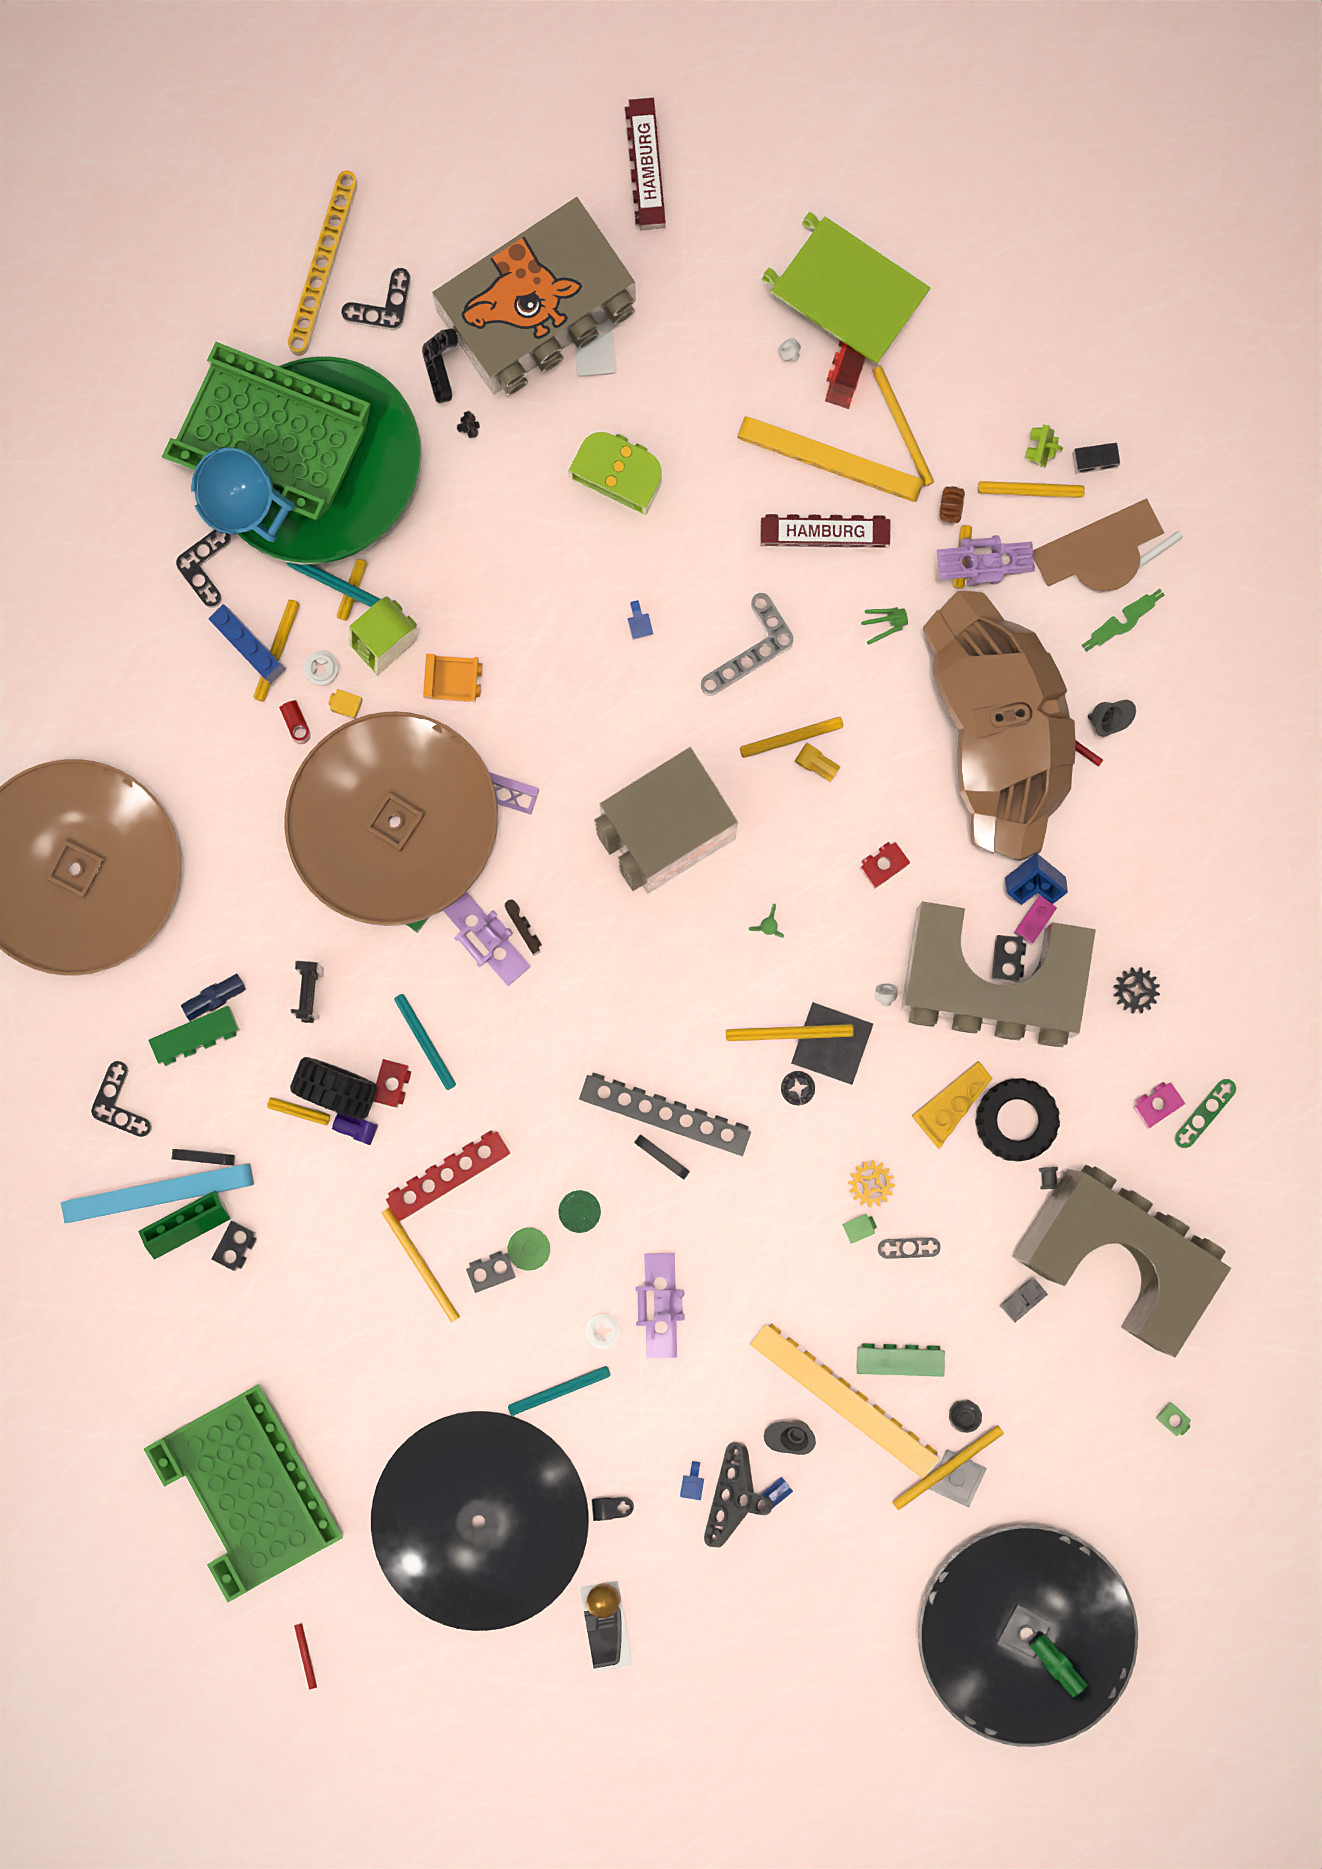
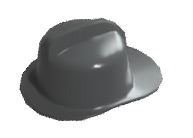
(1112, 717)
(790, 1437)

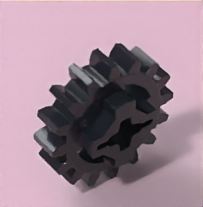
(1138, 980)

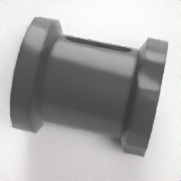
(1048, 1177)

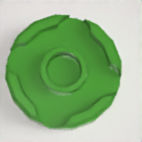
(528, 1249)

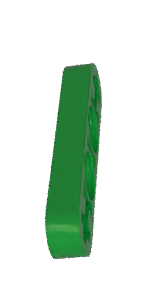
(1207, 1115)

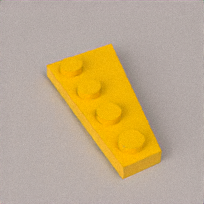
(948, 1107)

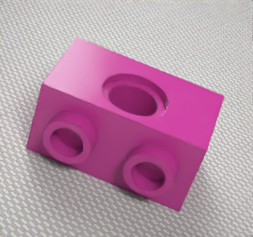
(1035, 920)
(1170, 1098)

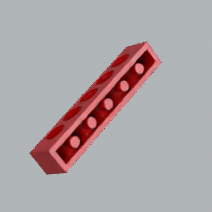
(396, 1196)

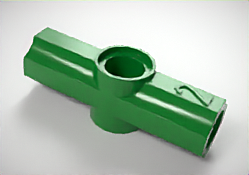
(1058, 1665)

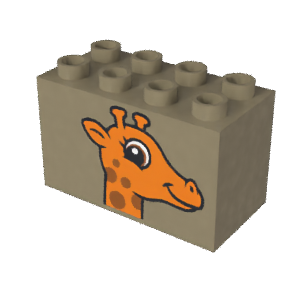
(536, 298)
(665, 822)

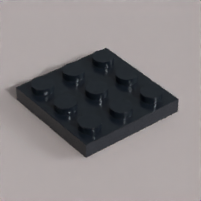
(833, 1056)

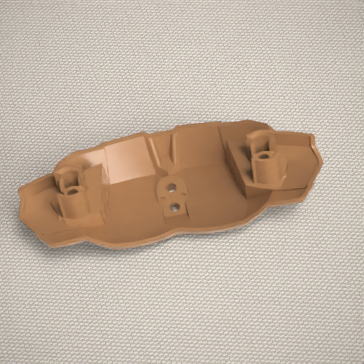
(1011, 769)

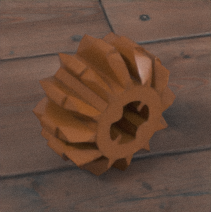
(952, 504)

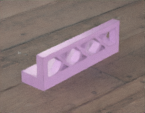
(516, 786)

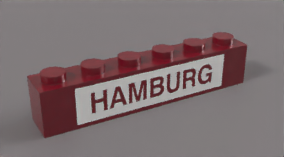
(646, 164)
(825, 532)

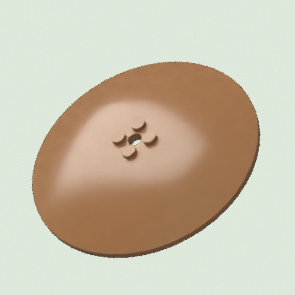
(351, 791)
(125, 856)

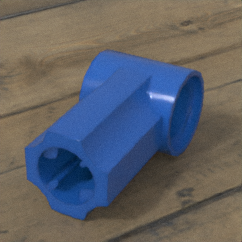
(777, 1491)

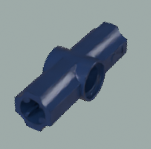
(213, 997)

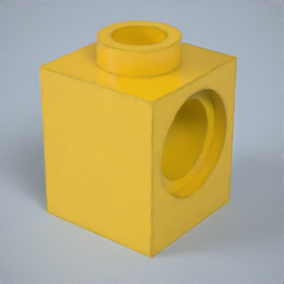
(345, 703)

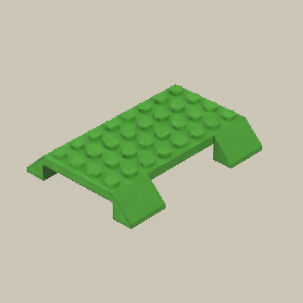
(284, 419)
(249, 1490)

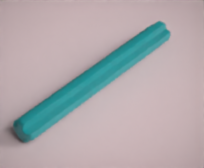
(336, 583)
(425, 1042)
(559, 1390)

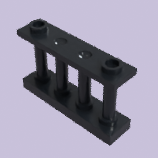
(310, 972)

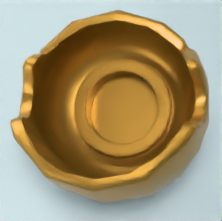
(603, 1601)

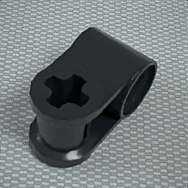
(607, 1508)

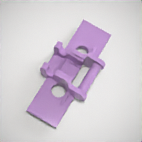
(985, 566)
(491, 934)
(667, 1305)

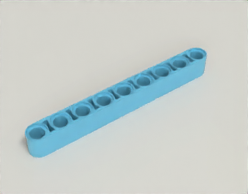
(156, 1193)

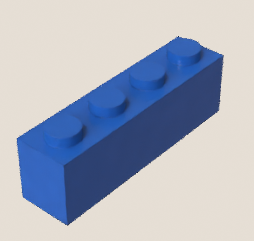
(247, 643)

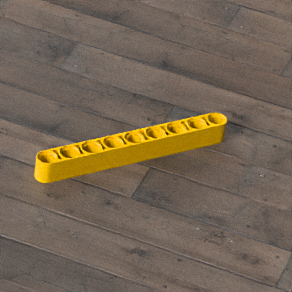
(322, 252)
(830, 459)

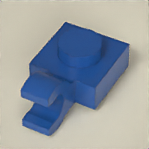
(640, 623)
(692, 1485)

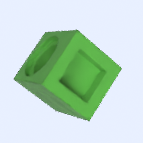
(859, 1228)
(1165, 1415)

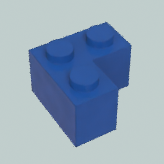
(1035, 877)

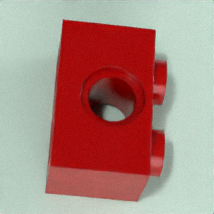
(878, 876)
(387, 1071)

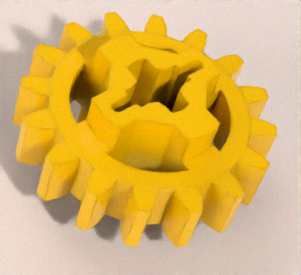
(867, 1193)

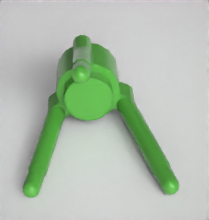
(896, 618)
(768, 925)

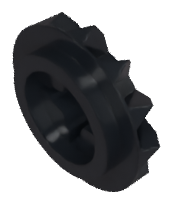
(792, 1096)

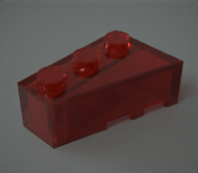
(845, 376)

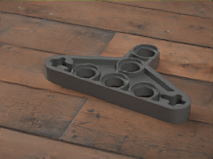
(738, 1486)

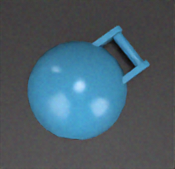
(236, 493)

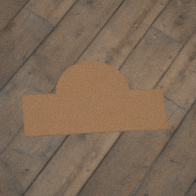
(1103, 552)

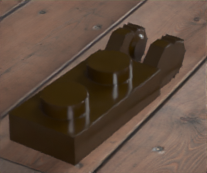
(522, 926)

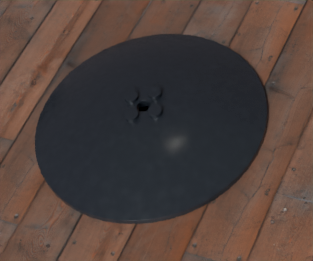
(491, 1470)
(975, 1646)

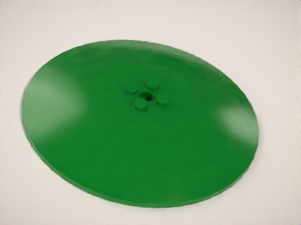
(375, 484)

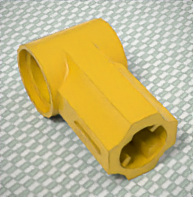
(812, 759)

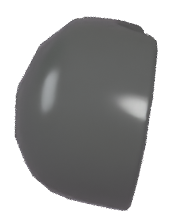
(965, 1416)

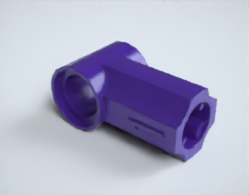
(358, 1129)

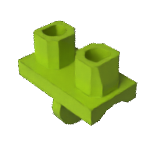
(1046, 447)

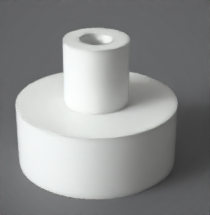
(789, 349)
(886, 993)

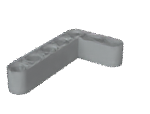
(753, 652)

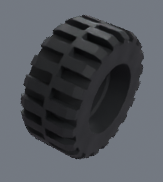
(333, 1088)
(1047, 1120)

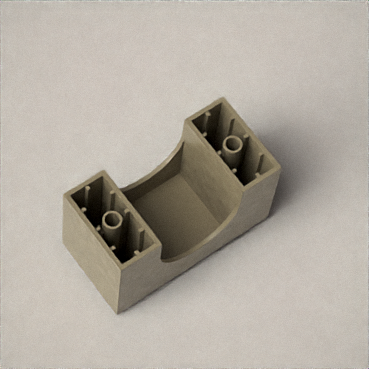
(946, 987)
(1175, 1272)

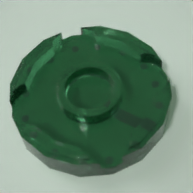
(579, 1211)

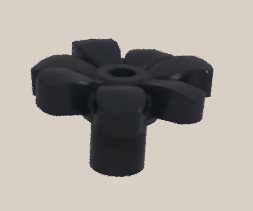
(468, 425)

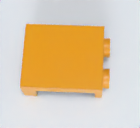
(452, 678)

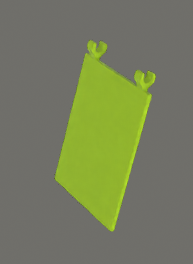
(848, 288)

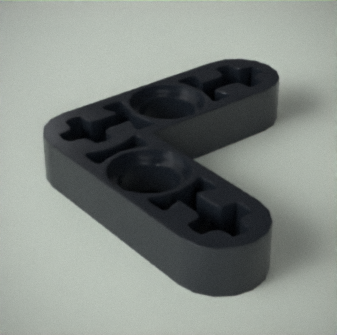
(390, 308)
(433, 354)
(195, 568)
(110, 1102)

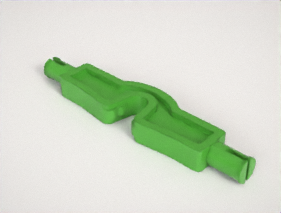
(1114, 627)

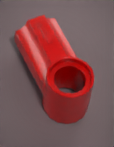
(295, 720)

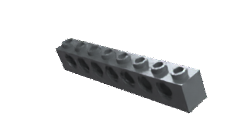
(590, 1095)

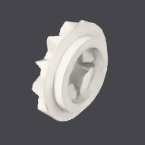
(322, 658)
(596, 1339)

